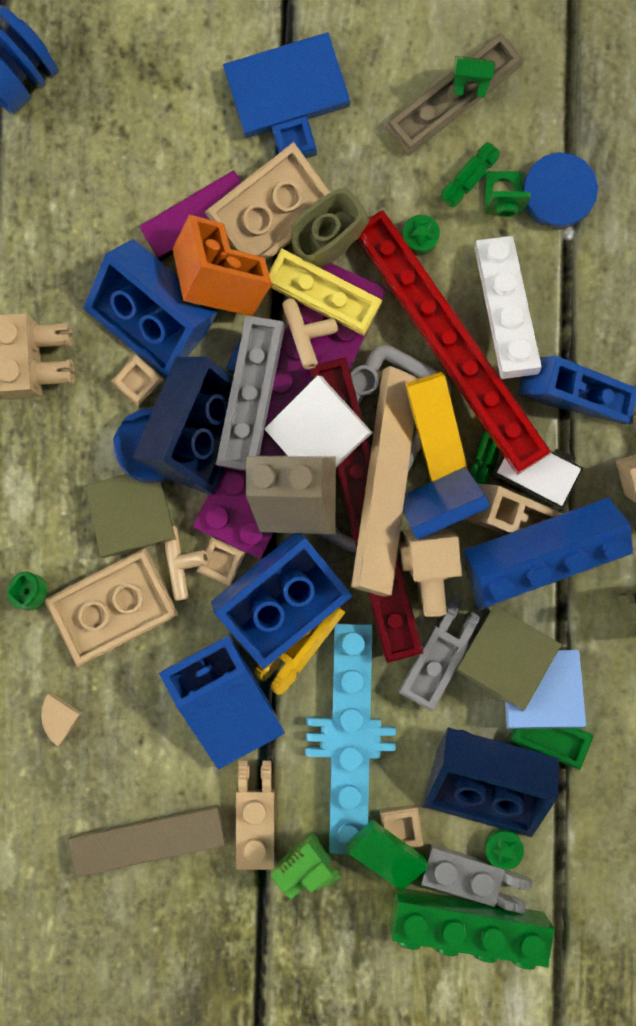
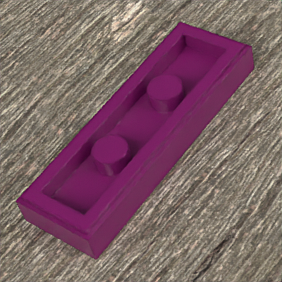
(165, 228)

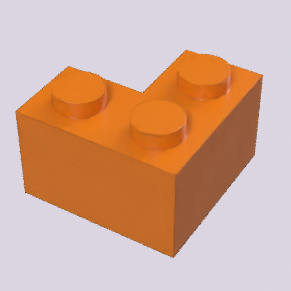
(216, 274)

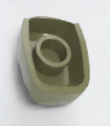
(328, 227)

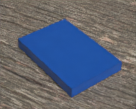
(286, 84)

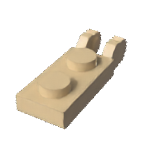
(255, 820)

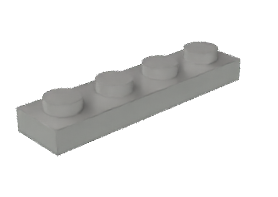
(250, 392)

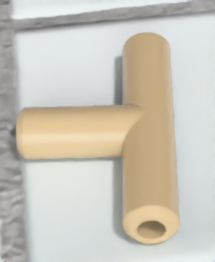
(304, 332)
(178, 562)

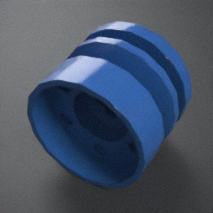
(19, 57)

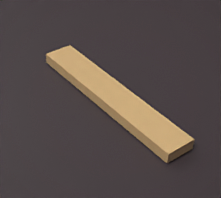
(385, 486)

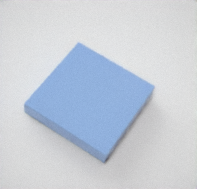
(557, 699)

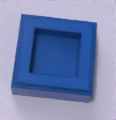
(295, 131)

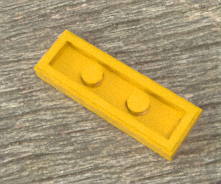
(436, 425)

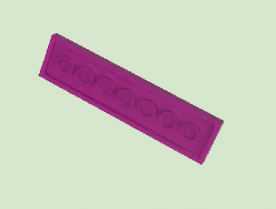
(228, 512)

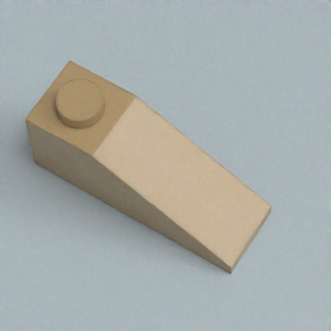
(509, 511)

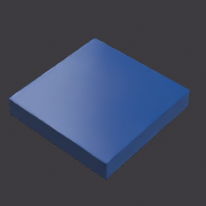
(443, 503)

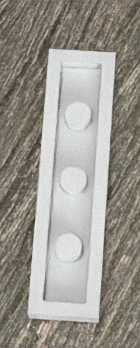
(507, 307)

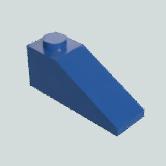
(579, 390)

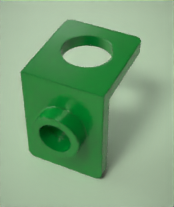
(505, 202)

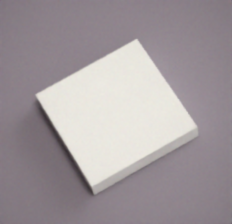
(318, 424)

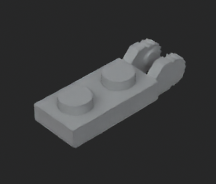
(440, 659)
(472, 878)

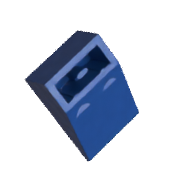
(222, 701)

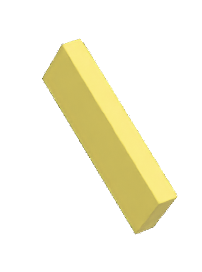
(323, 292)

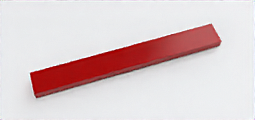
(452, 344)

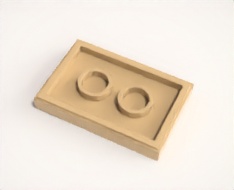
(267, 203)
(111, 607)

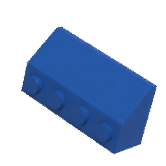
(547, 552)

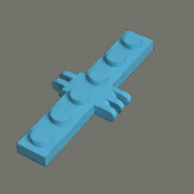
(349, 734)

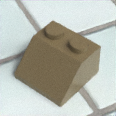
(292, 493)

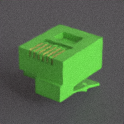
(305, 867)

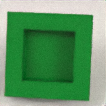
(474, 69)

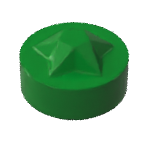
(421, 234)
(27, 591)
(503, 849)

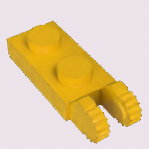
(298, 655)

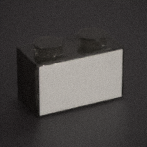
(545, 482)

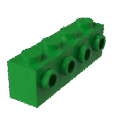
(471, 928)

